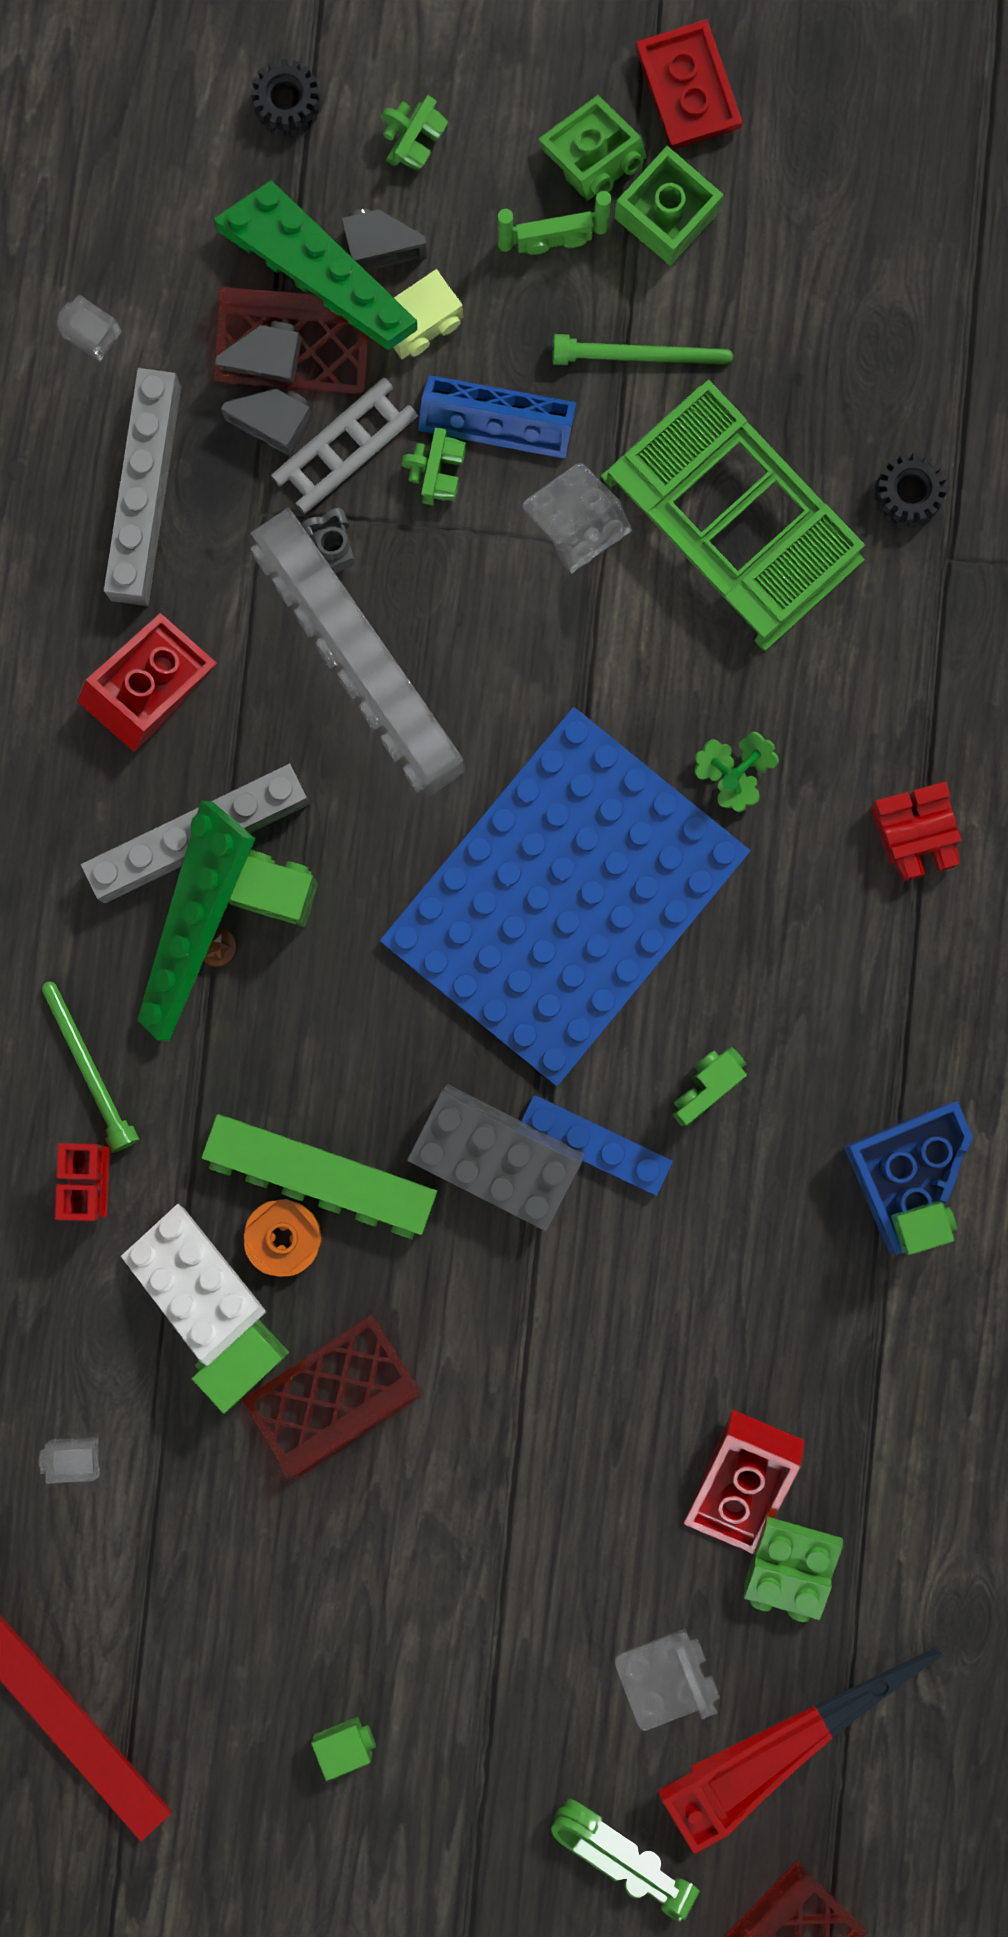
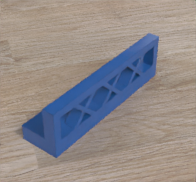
(496, 420)

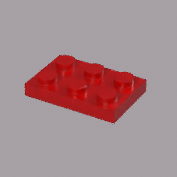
(688, 85)

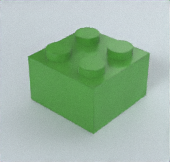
(668, 205)
(274, 889)
(240, 1366)

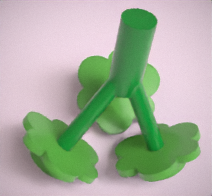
(736, 788)

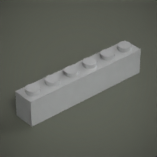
(142, 487)
(165, 846)

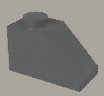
(380, 240)
(264, 353)
(271, 417)

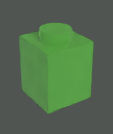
(924, 1227)
(343, 1748)

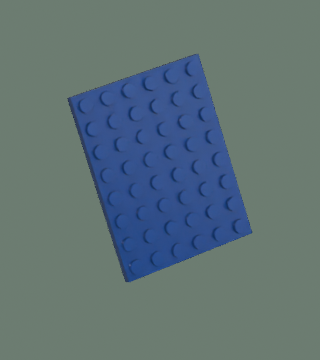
(565, 896)

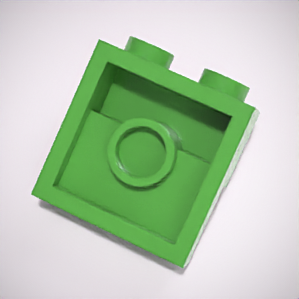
(594, 148)
(714, 1078)
(792, 1569)

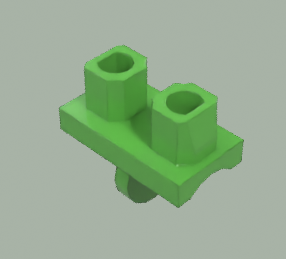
(424, 120)
(442, 451)

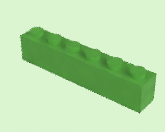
(319, 1174)

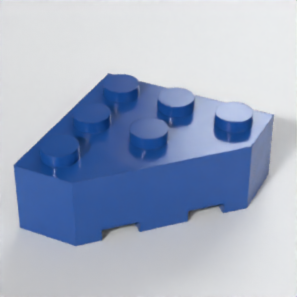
(910, 1164)

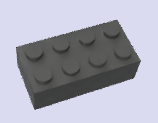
(496, 1157)

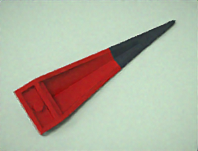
(736, 1780)

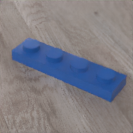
(600, 1146)

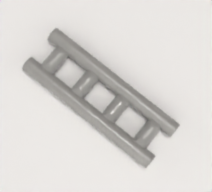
(343, 469)

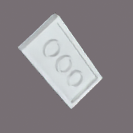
(193, 1284)

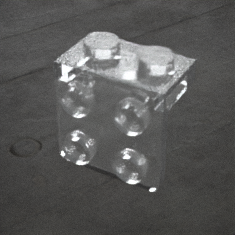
(578, 516)
(666, 1680)

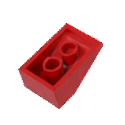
(145, 682)
(745, 1481)

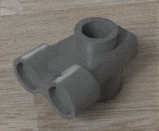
(331, 538)

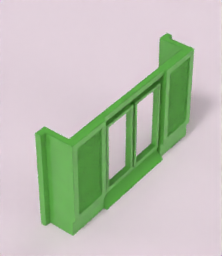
(791, 569)

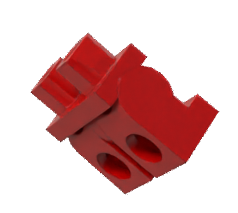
(920, 833)
(88, 1182)

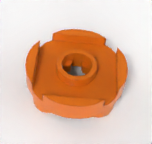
(281, 1260)

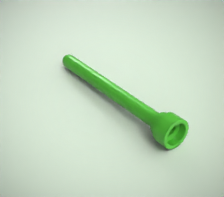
(567, 350)
(119, 1132)

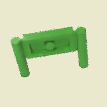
(565, 230)

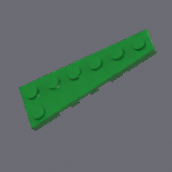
(302, 250)
(201, 895)

